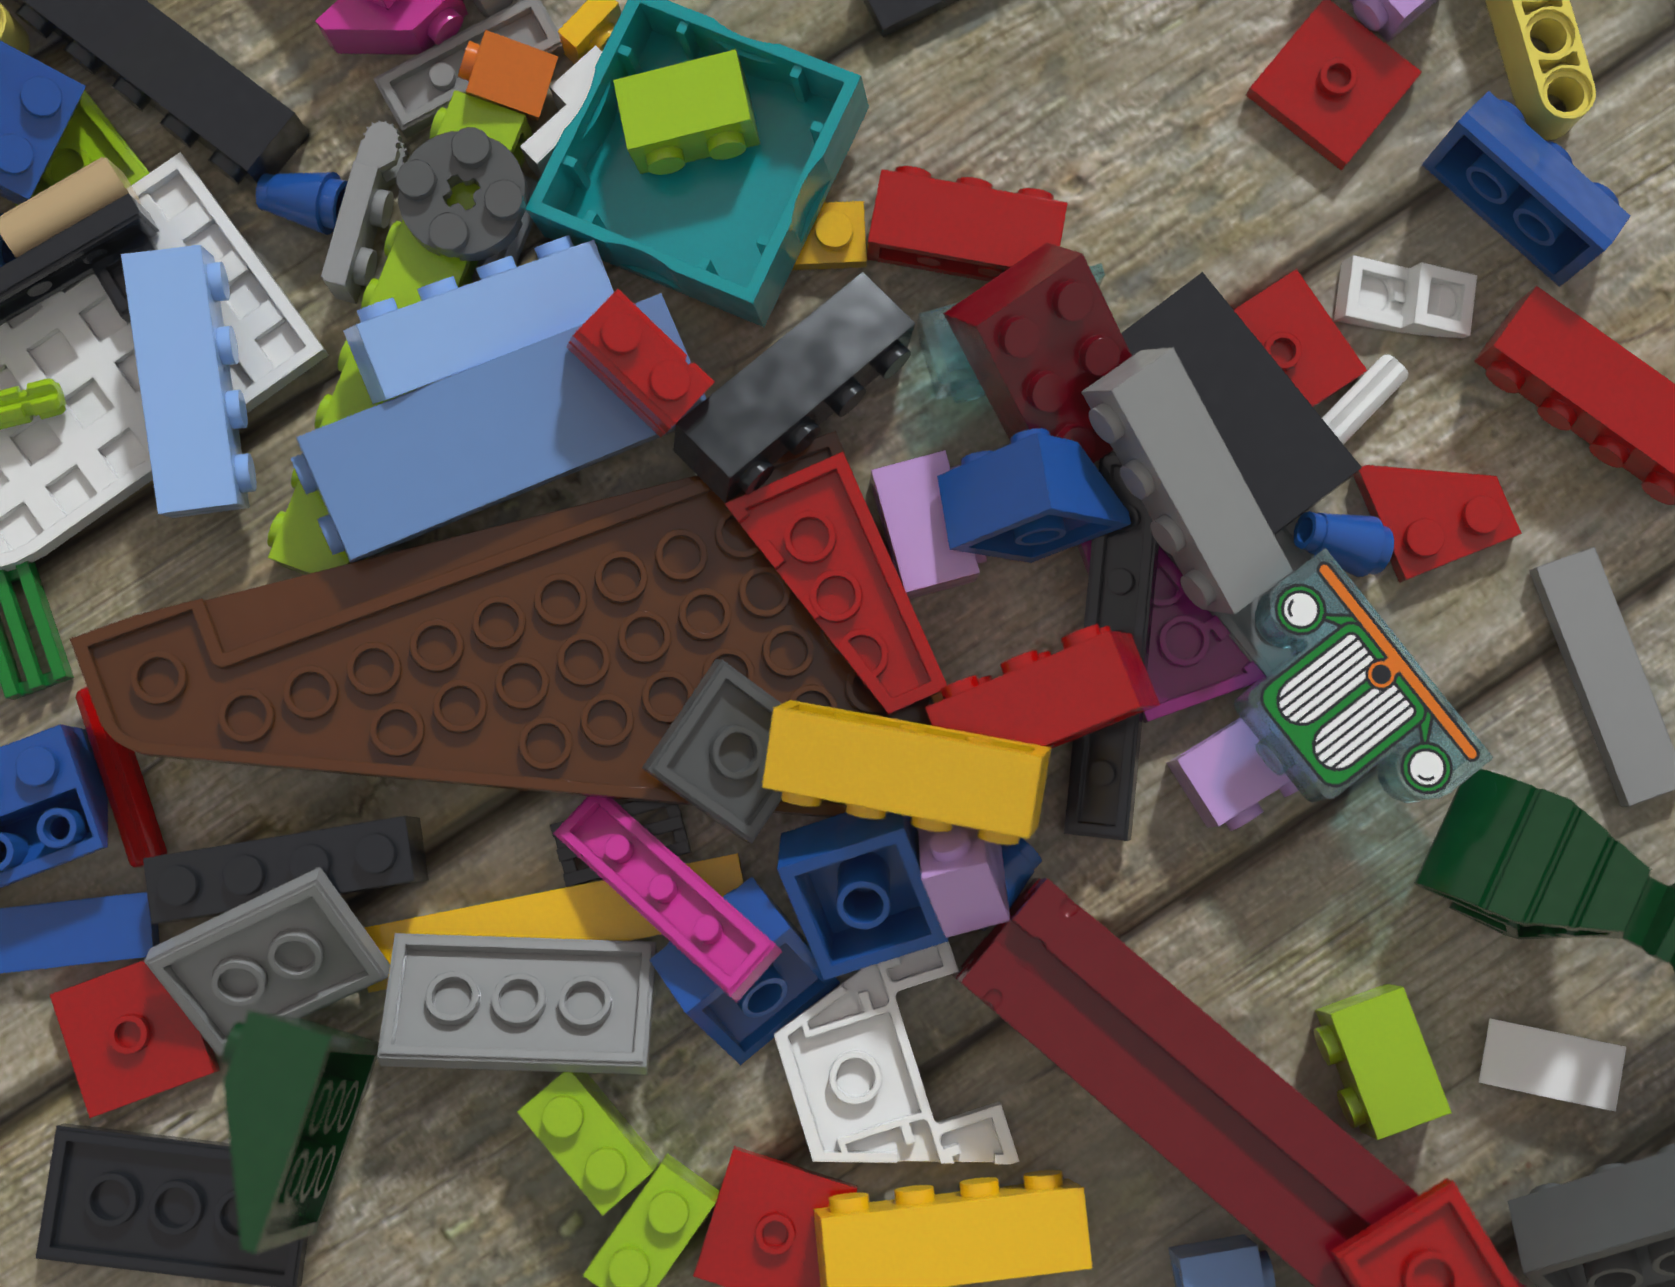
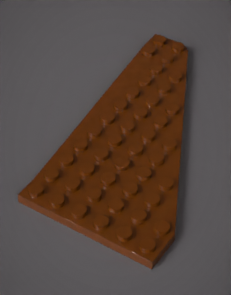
(485, 656)

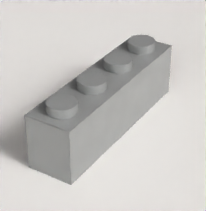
(1186, 481)

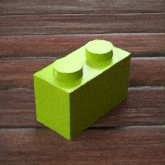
(687, 113)
(1380, 1062)
(589, 1138)
(653, 1228)

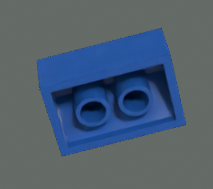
(1527, 189)

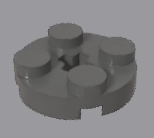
(469, 159)

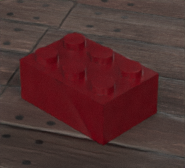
(1039, 342)

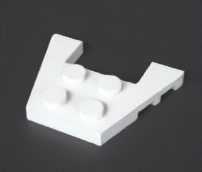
(861, 1081)

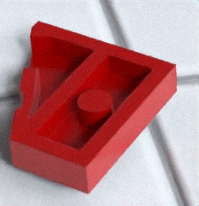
(1436, 514)

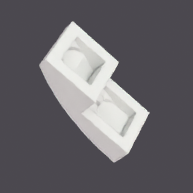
(569, 95)
(1404, 299)
(1552, 1064)

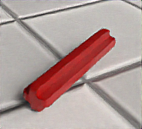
(123, 788)

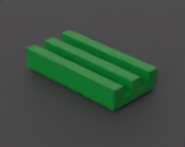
(39, 606)

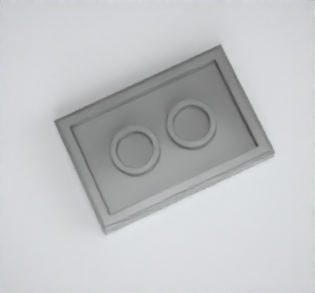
(269, 956)

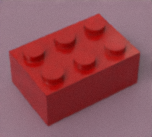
(1053, 696)

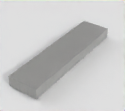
(1607, 676)

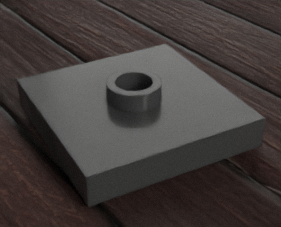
(719, 751)

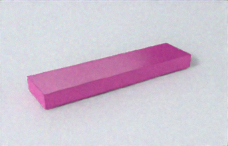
(668, 894)

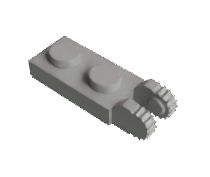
(364, 208)

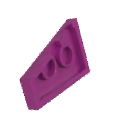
(1188, 648)

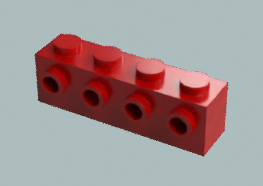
(1587, 387)

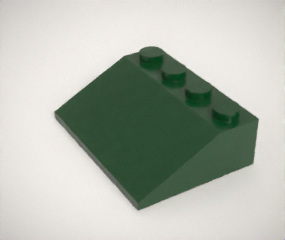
(289, 1119)

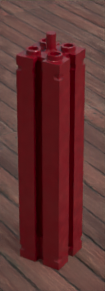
(1181, 1082)

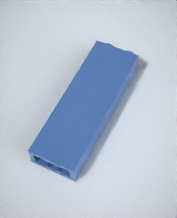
(468, 443)

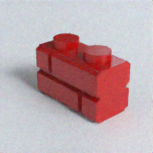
(639, 363)

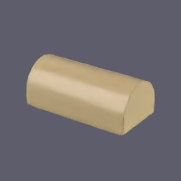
(63, 205)

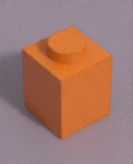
(508, 73)

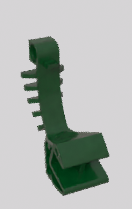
(1544, 869)

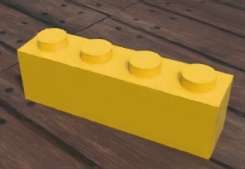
(906, 770)
(954, 1236)

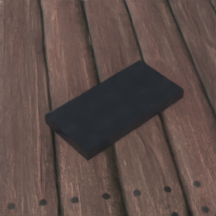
(1260, 414)
(152, 1209)

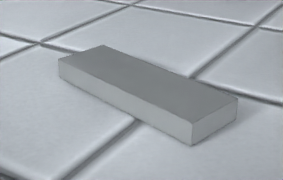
(428, 80)

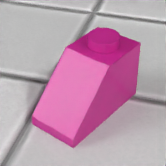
(402, 29)

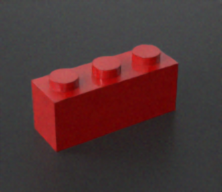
(959, 225)

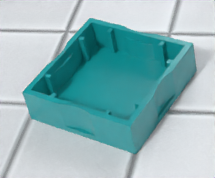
(715, 225)

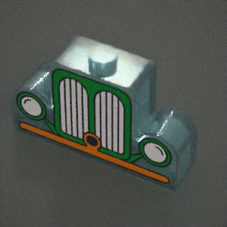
(1350, 697)

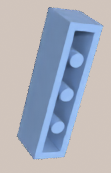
(478, 321)
(187, 381)

